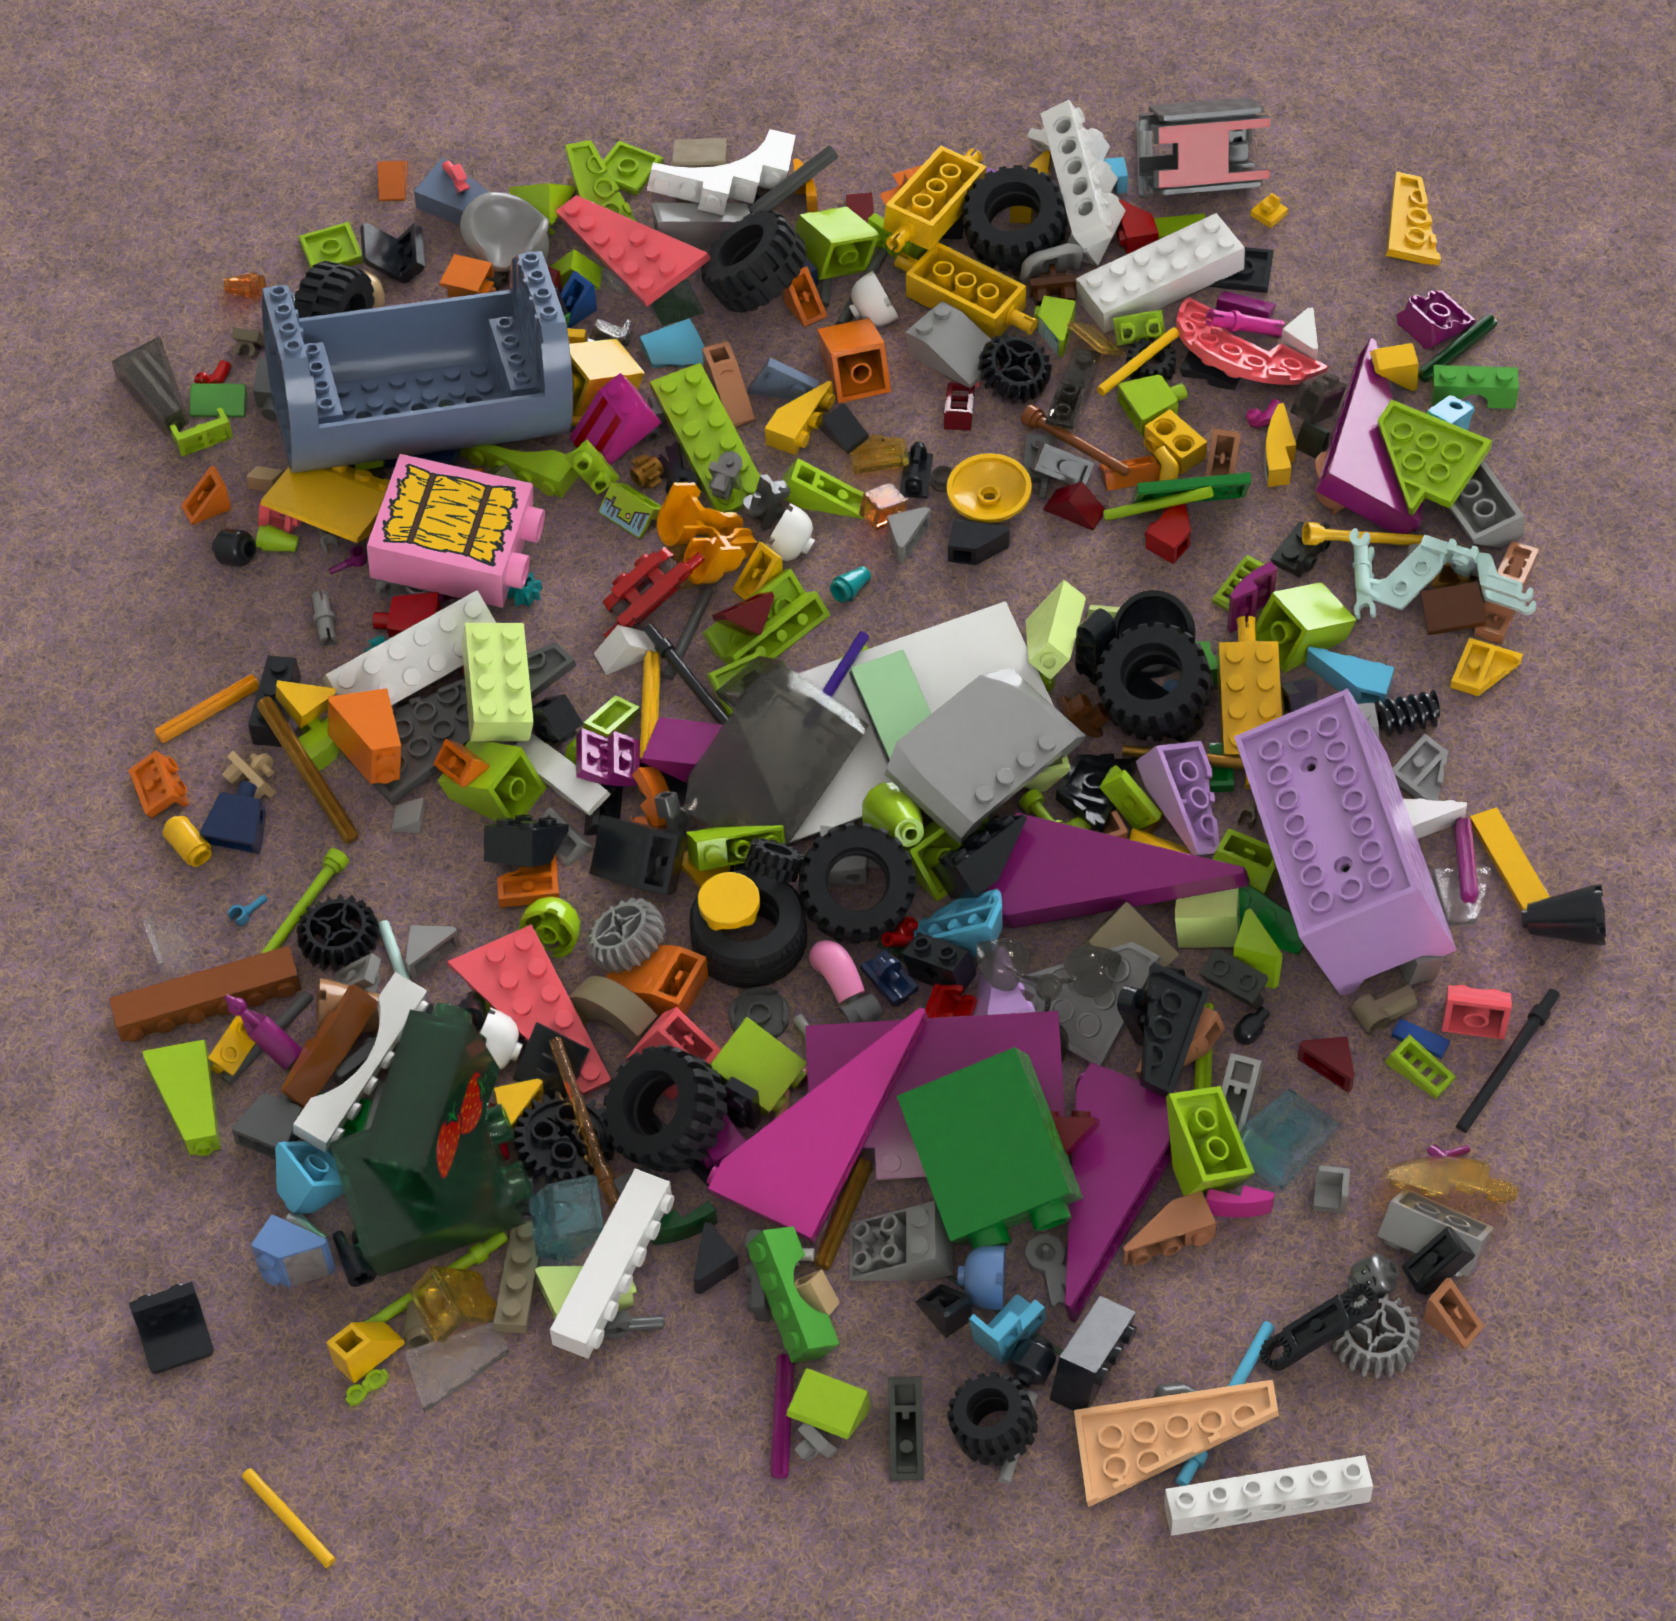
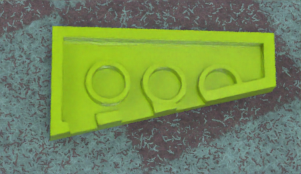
(593, 179)

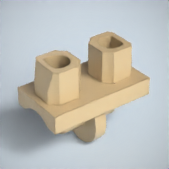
(260, 766)

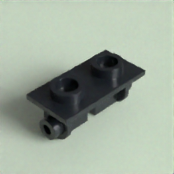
(916, 476)

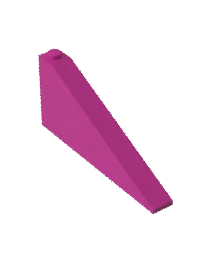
(804, 1155)

